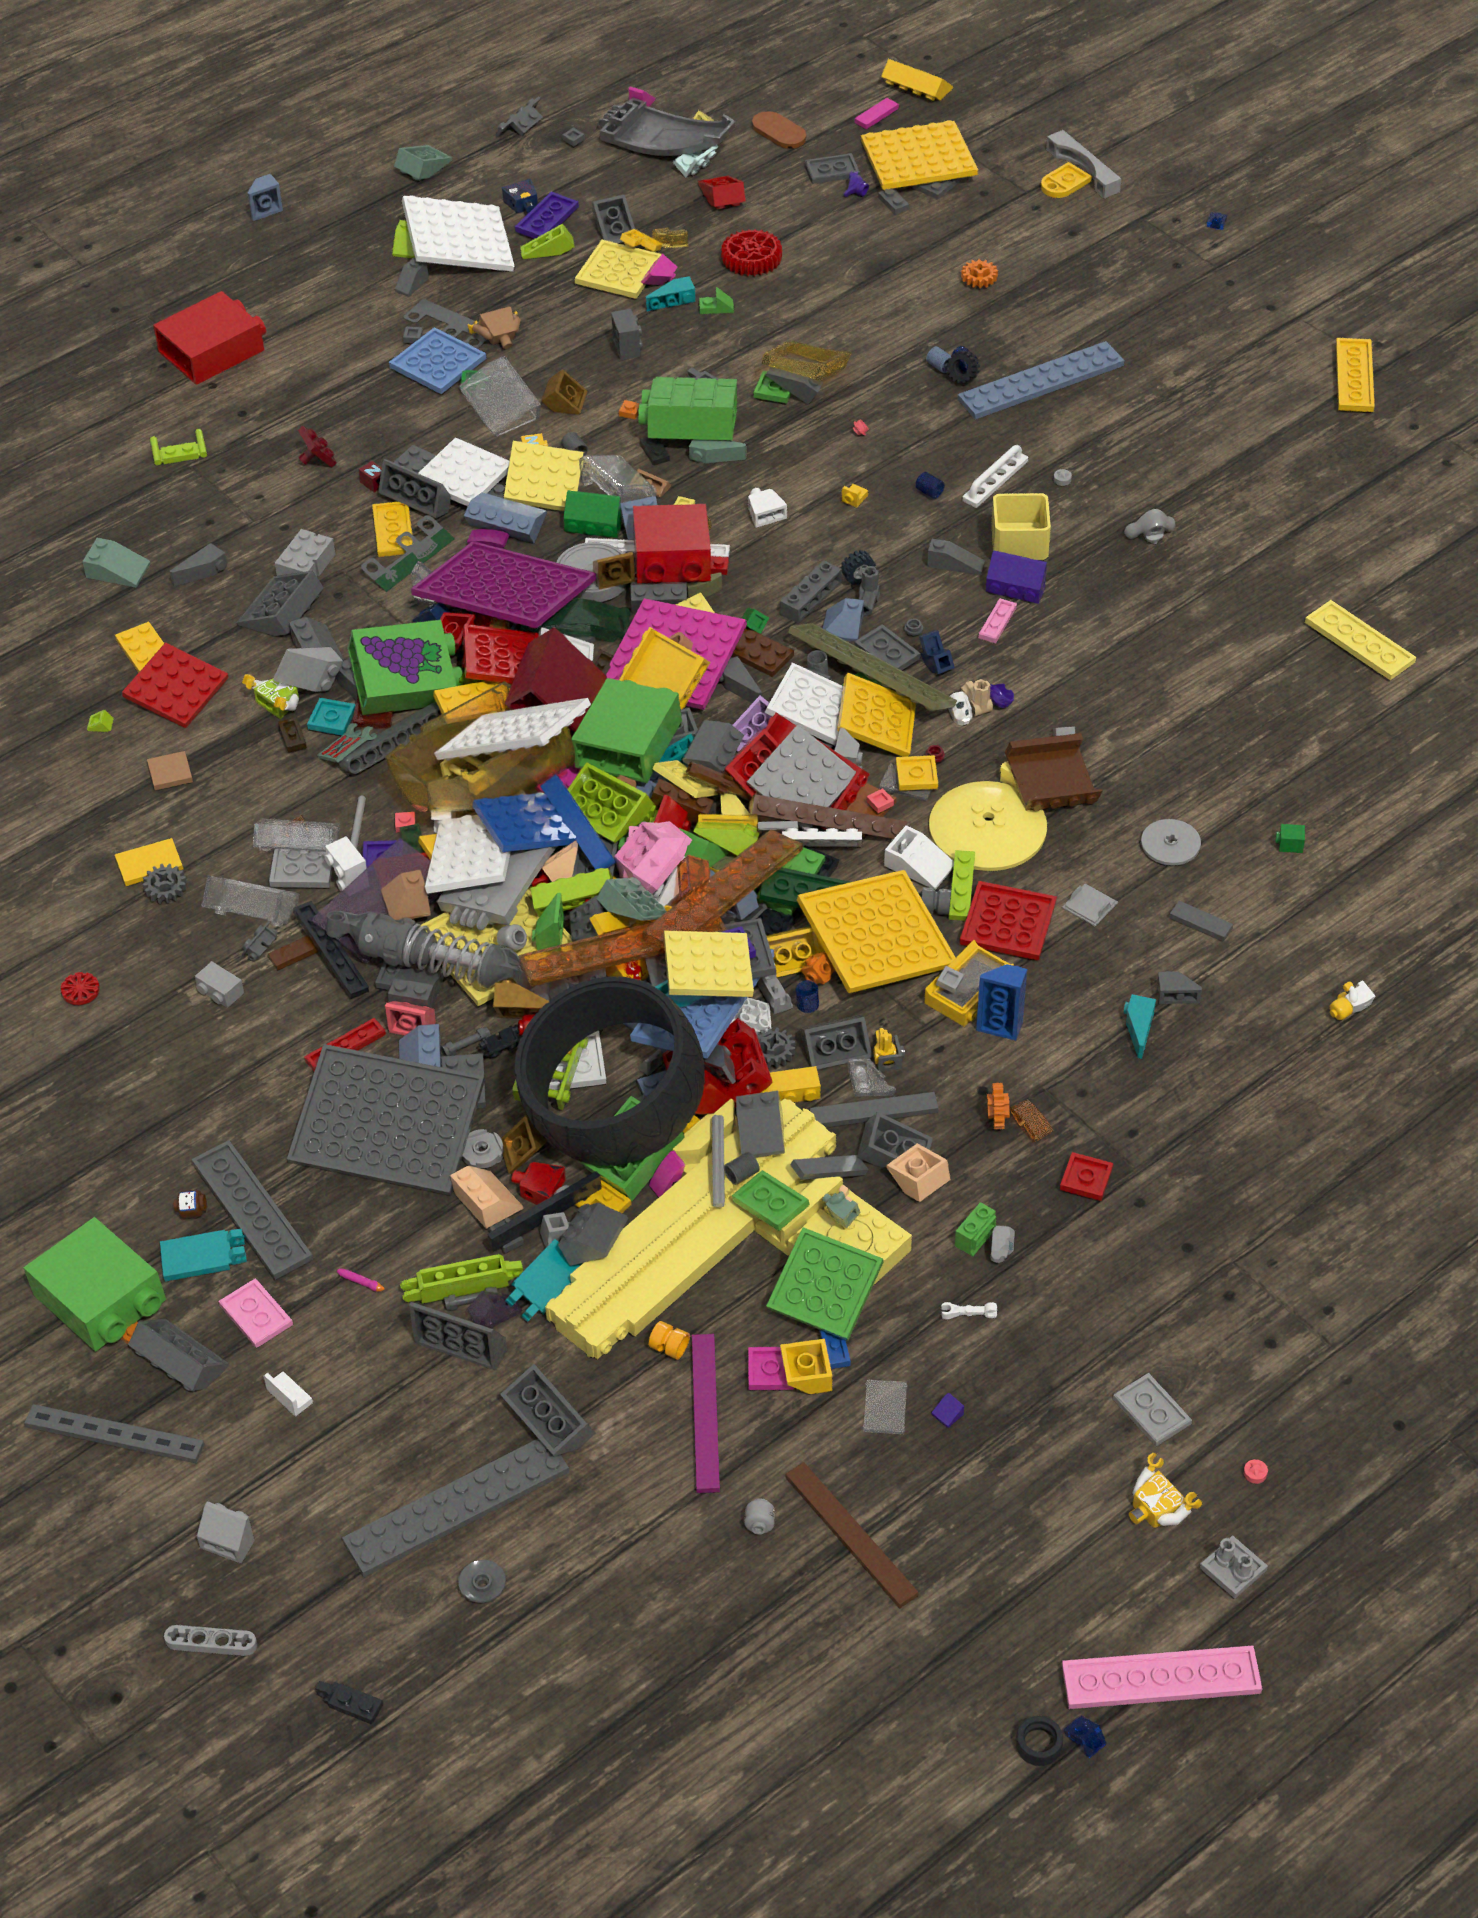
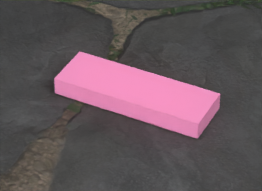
(997, 620)

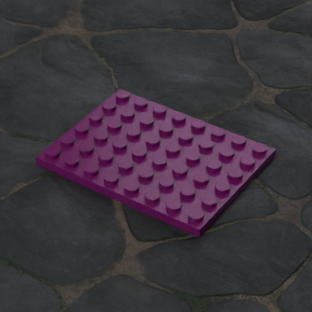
(504, 584)

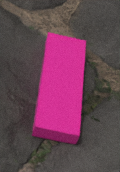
(876, 113)

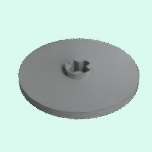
(1157, 844)

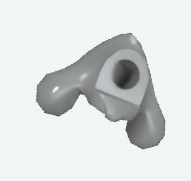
(1152, 525)

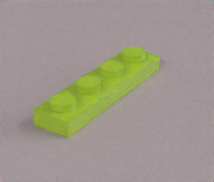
(961, 885)

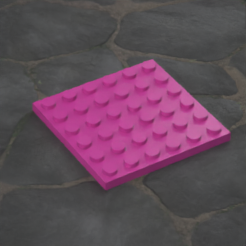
(711, 633)

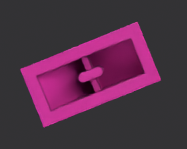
(641, 95)

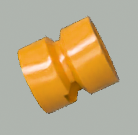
(670, 1340)

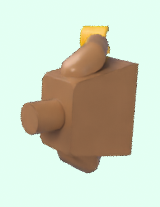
(497, 326)

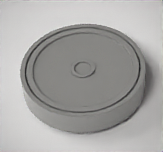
(582, 557)

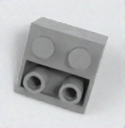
(225, 1532)

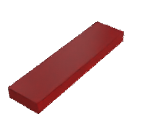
(354, 1040)

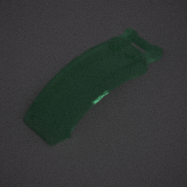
(587, 618)

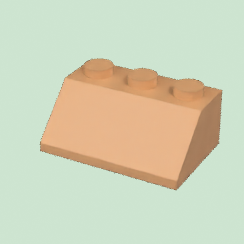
(484, 1195)

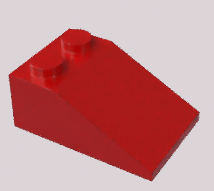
(723, 191)
(750, 758)

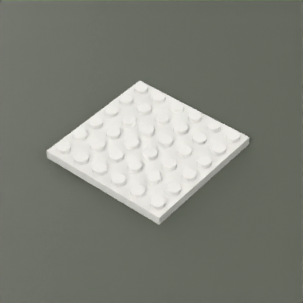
(457, 233)

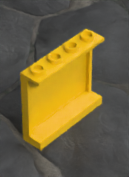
(665, 664)

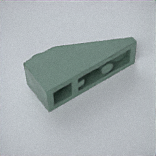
(716, 450)

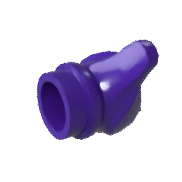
(856, 185)

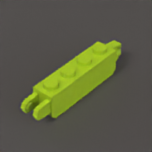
(460, 1278)

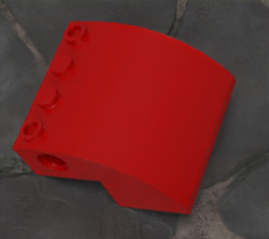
(749, 1066)

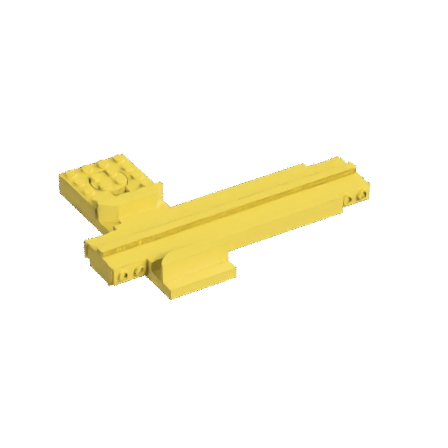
(687, 1236)

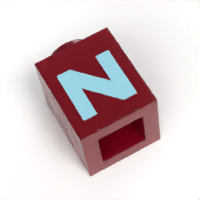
(370, 476)

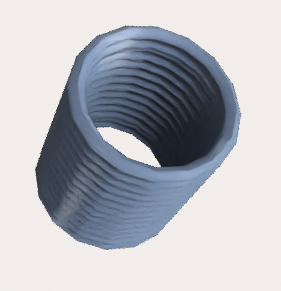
(938, 359)

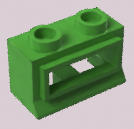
(975, 1229)

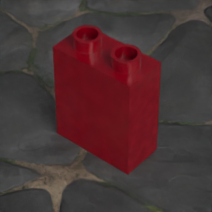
(554, 673)

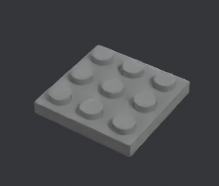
(300, 870)

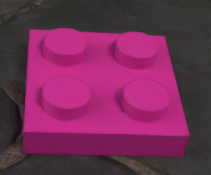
(766, 1369)

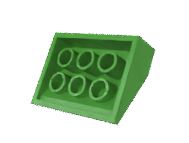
(632, 1177)

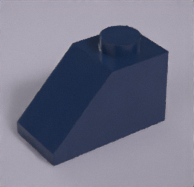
(431, 613)

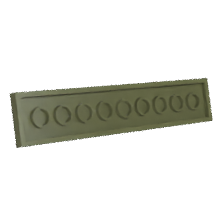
(873, 667)

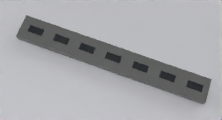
(114, 1433)

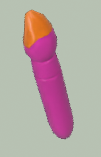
(372, 1284)

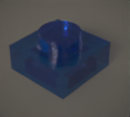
(1216, 220)

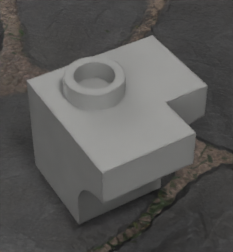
(553, 1227)

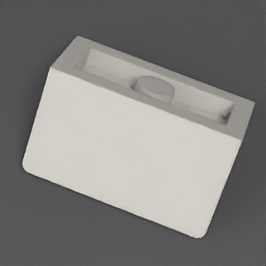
(288, 1393)

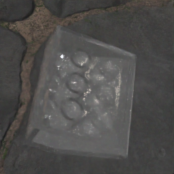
(501, 397)

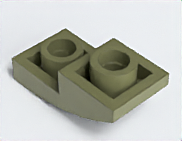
(705, 587)

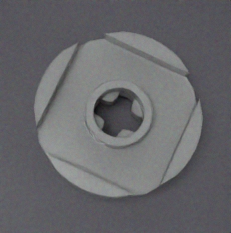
(486, 1158)

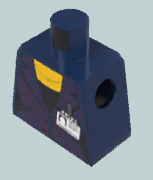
(520, 196)

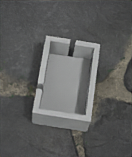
(306, 554)

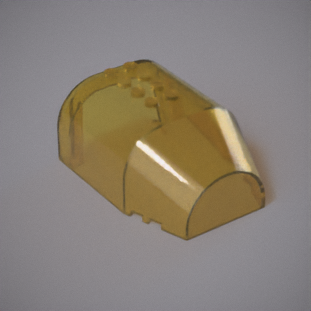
(507, 774)

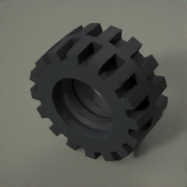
(954, 369)

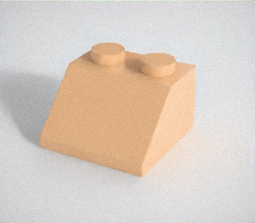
(919, 1172)

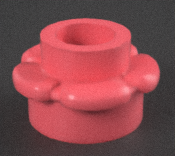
(860, 427)

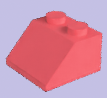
(404, 1017)

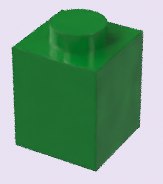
(1291, 838)

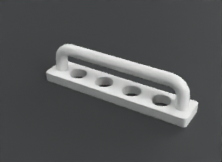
(1014, 456)

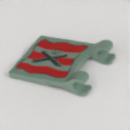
(346, 743)

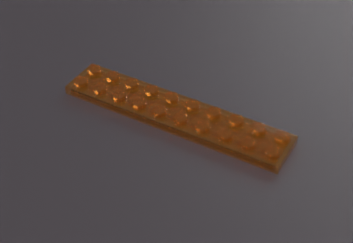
(726, 886)
(593, 954)

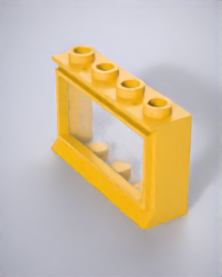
(963, 1005)

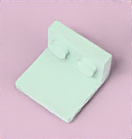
(691, 162)

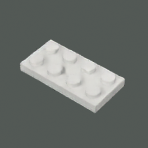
(830, 838)

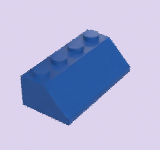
(1002, 1001)

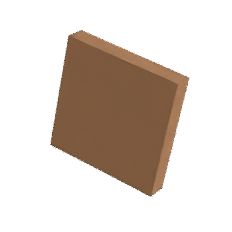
(169, 770)

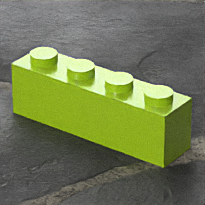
(573, 890)

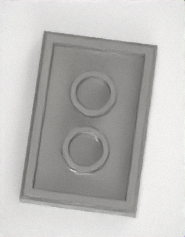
(1152, 1409)

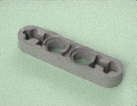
(209, 1644)

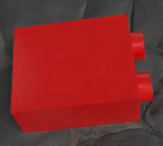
(209, 337)
(671, 543)

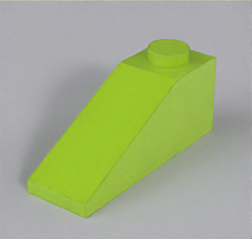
(549, 244)

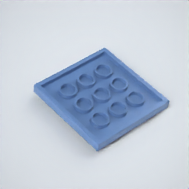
(437, 360)

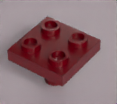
(316, 447)

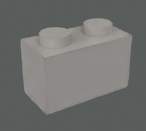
(219, 984)

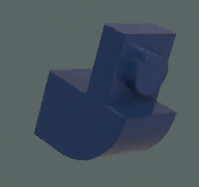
(934, 655)

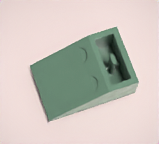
(630, 899)

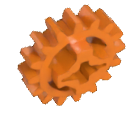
(979, 273)
(998, 1106)

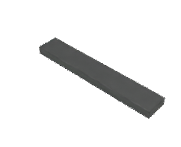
(863, 1110)

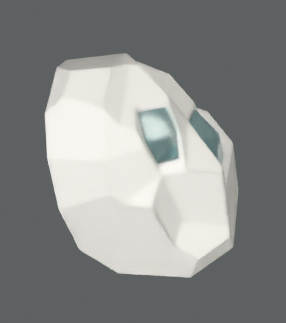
(962, 711)

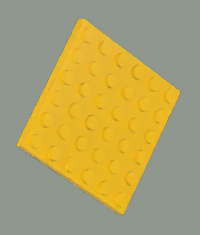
(919, 155)
(876, 931)

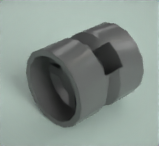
(937, 901)

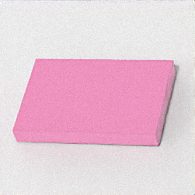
(255, 1313)

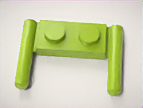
(179, 452)

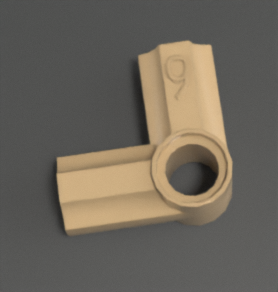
(978, 696)

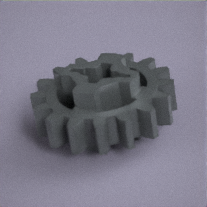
(164, 883)
(776, 1046)

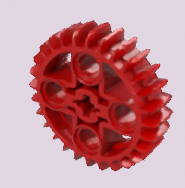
(751, 252)

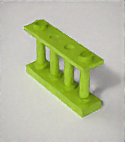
(563, 1095)

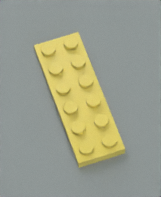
(1360, 640)

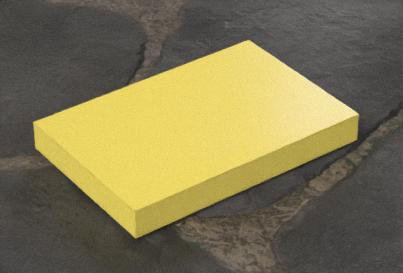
(676, 773)

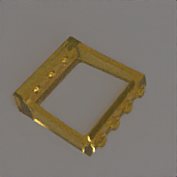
(832, 360)

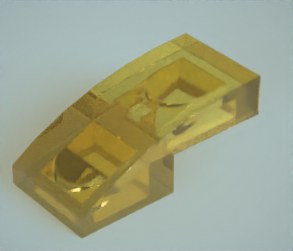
(671, 238)

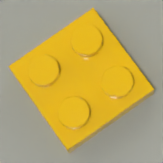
(916, 773)

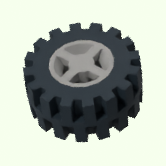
(854, 565)

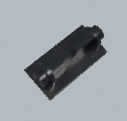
(493, 1045)

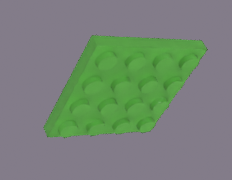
(825, 1283)

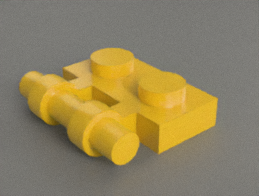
(609, 1197)

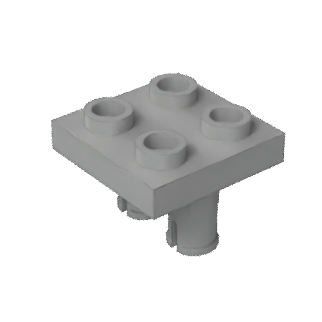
(1233, 1566)

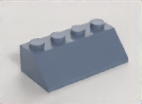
(505, 515)
(422, 1045)

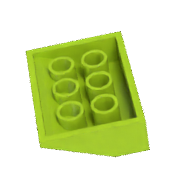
(609, 802)

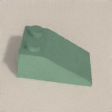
(421, 161)
(114, 563)

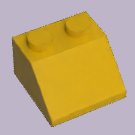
(807, 1366)

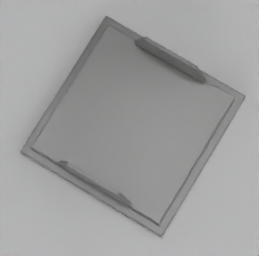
(1089, 904)

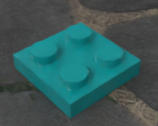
(331, 716)

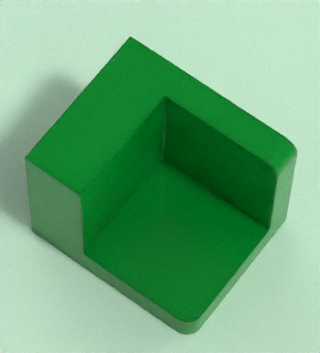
(755, 620)

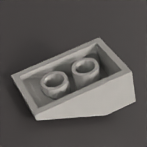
(309, 668)

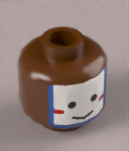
(190, 1204)

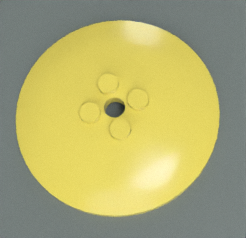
(998, 844)

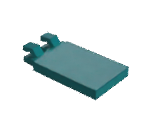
(202, 1254)
(543, 1280)

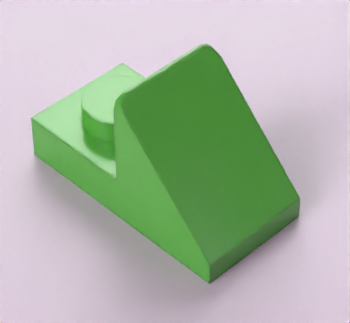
(720, 304)

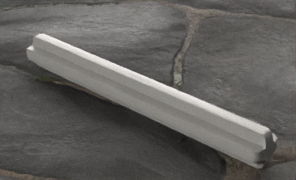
(718, 1161)

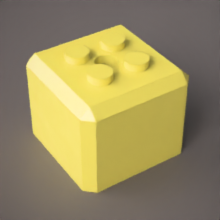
(1021, 525)

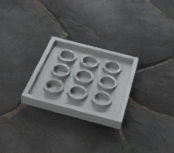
(802, 772)

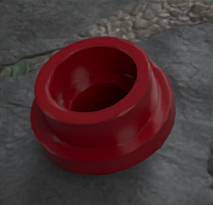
(937, 751)

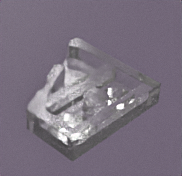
(867, 1079)

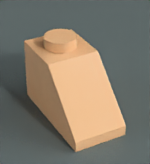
(561, 863)

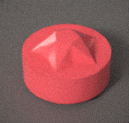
(1255, 1471)

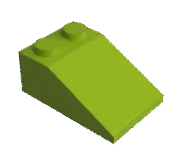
(730, 836)

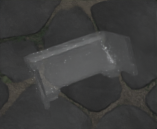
(249, 899)

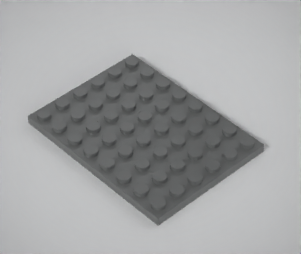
(386, 1119)

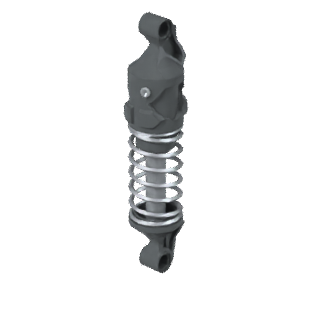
(410, 944)

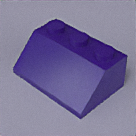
(1016, 577)

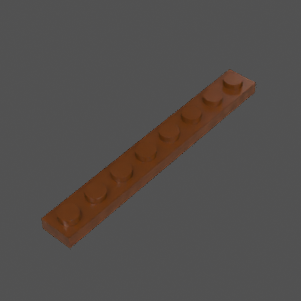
(826, 816)

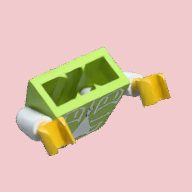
(273, 695)

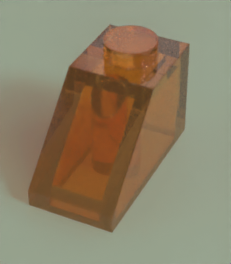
(692, 874)

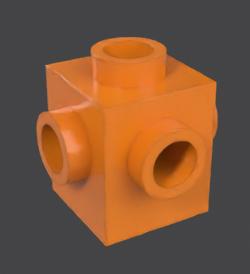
(818, 968)

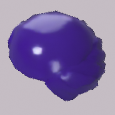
(1001, 696)

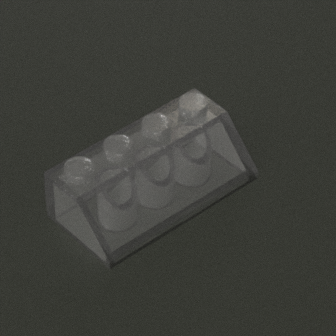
(294, 835)

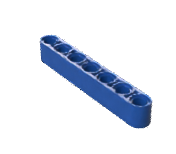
(577, 823)

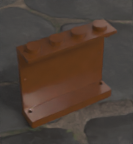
(1051, 772)

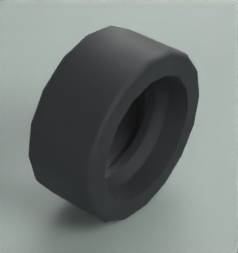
(1039, 1723)

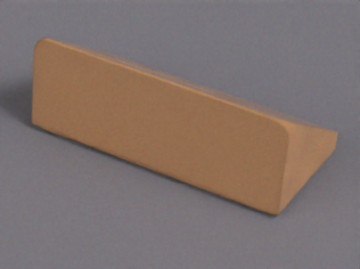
(661, 485)

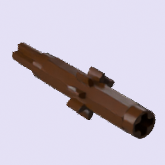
(721, 781)

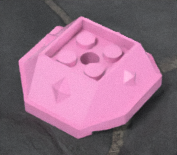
(652, 853)

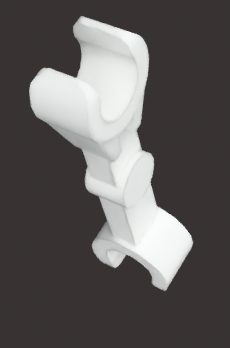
(988, 1310)

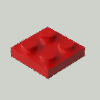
(1086, 1176)

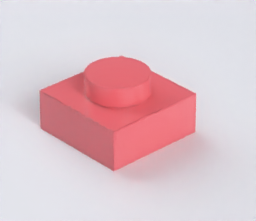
(880, 800)
(404, 819)

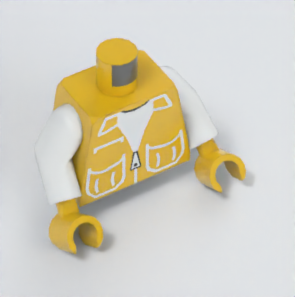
(1158, 1499)

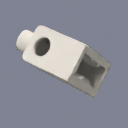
(766, 507)

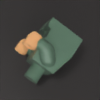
(842, 1207)

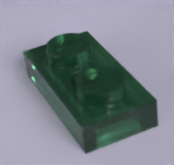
(410, 835)

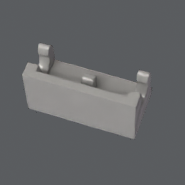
(775, 994)

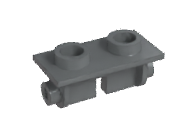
(262, 935)

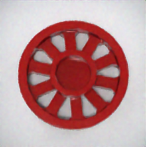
(80, 988)

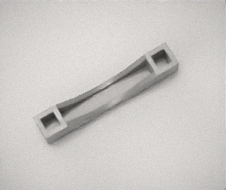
(1065, 147)

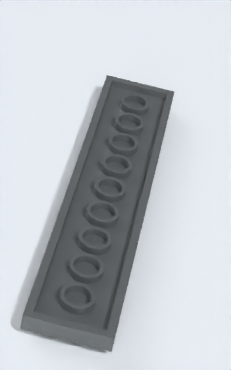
(453, 1506)

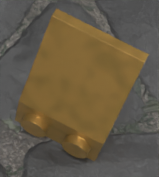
(515, 1001)

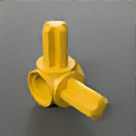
(884, 1045)

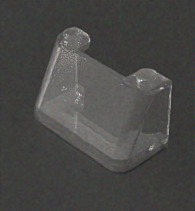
(615, 477)

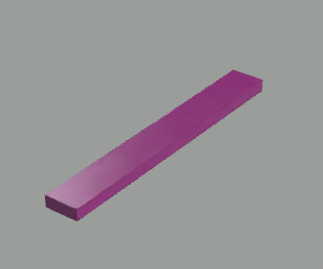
(705, 1414)

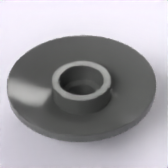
(482, 1573)

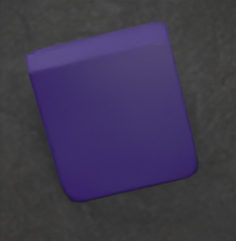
(948, 1410)

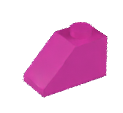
(660, 272)

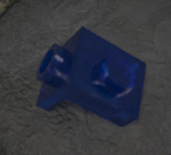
(1086, 1734)

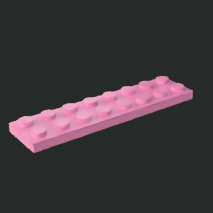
(1161, 1677)

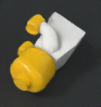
(1354, 1001)

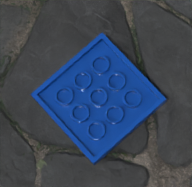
(523, 822)

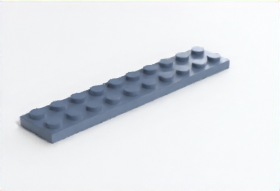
(1040, 380)

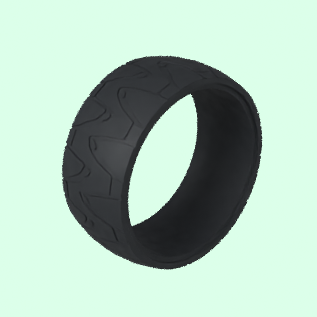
(575, 1016)

